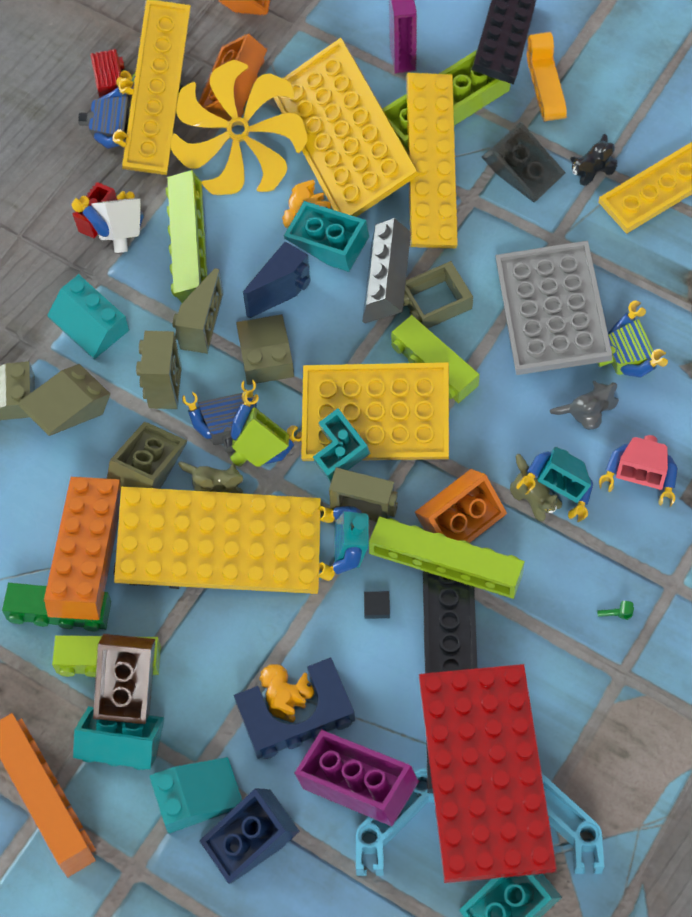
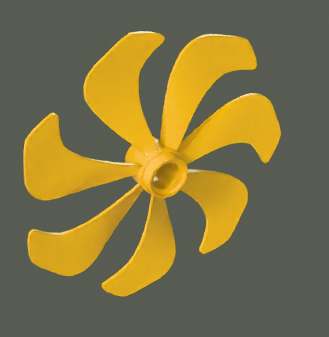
(198, 154)

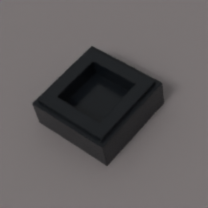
(376, 605)

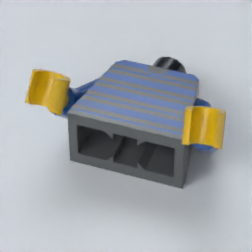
(110, 116)
(215, 416)

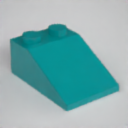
(328, 235)
(195, 792)
(513, 897)

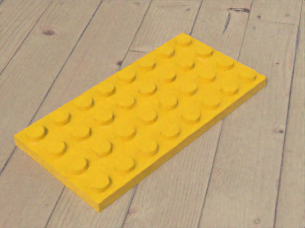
(347, 132)
(218, 540)

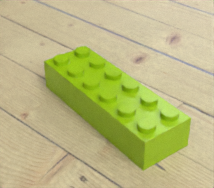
(470, 94)

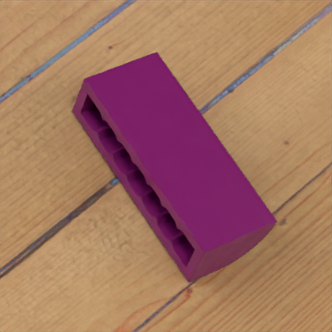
(403, 35)

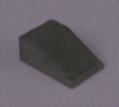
(523, 163)

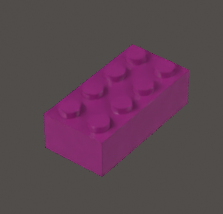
(356, 777)

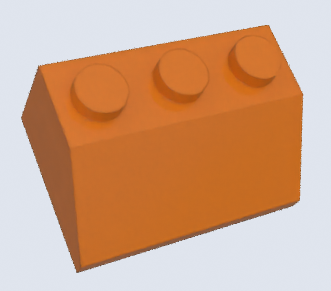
(463, 508)

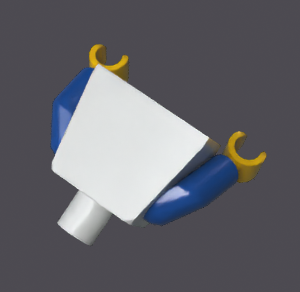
(113, 219)

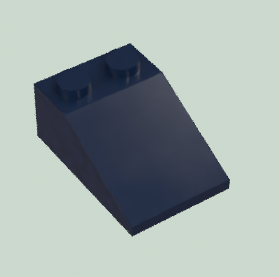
(278, 280)
(249, 834)

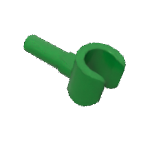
(625, 611)

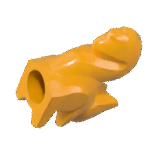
(300, 193)
(284, 696)

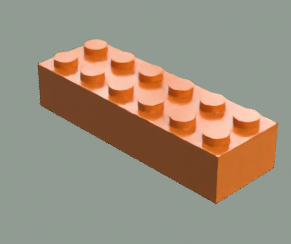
(83, 549)
(42, 798)

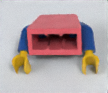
(643, 463)

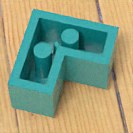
(345, 445)

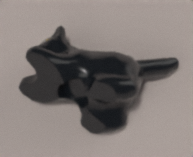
(597, 159)

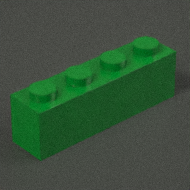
(27, 604)

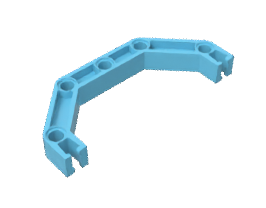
(563, 816)

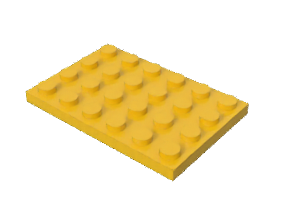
(393, 408)

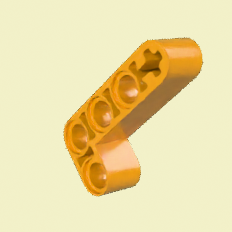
(545, 77)

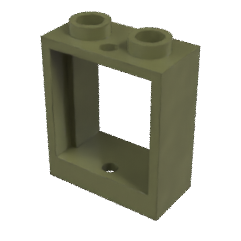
(433, 277)
(367, 493)

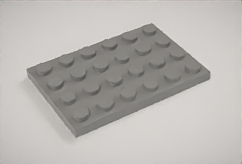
(553, 308)

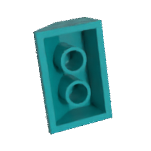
(87, 317)
(117, 741)

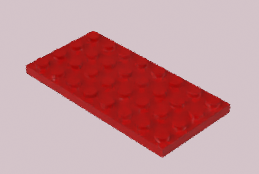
(486, 774)

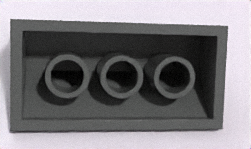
(386, 271)

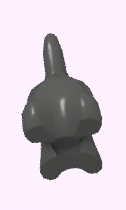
(589, 406)

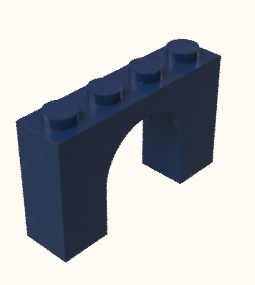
(271, 736)

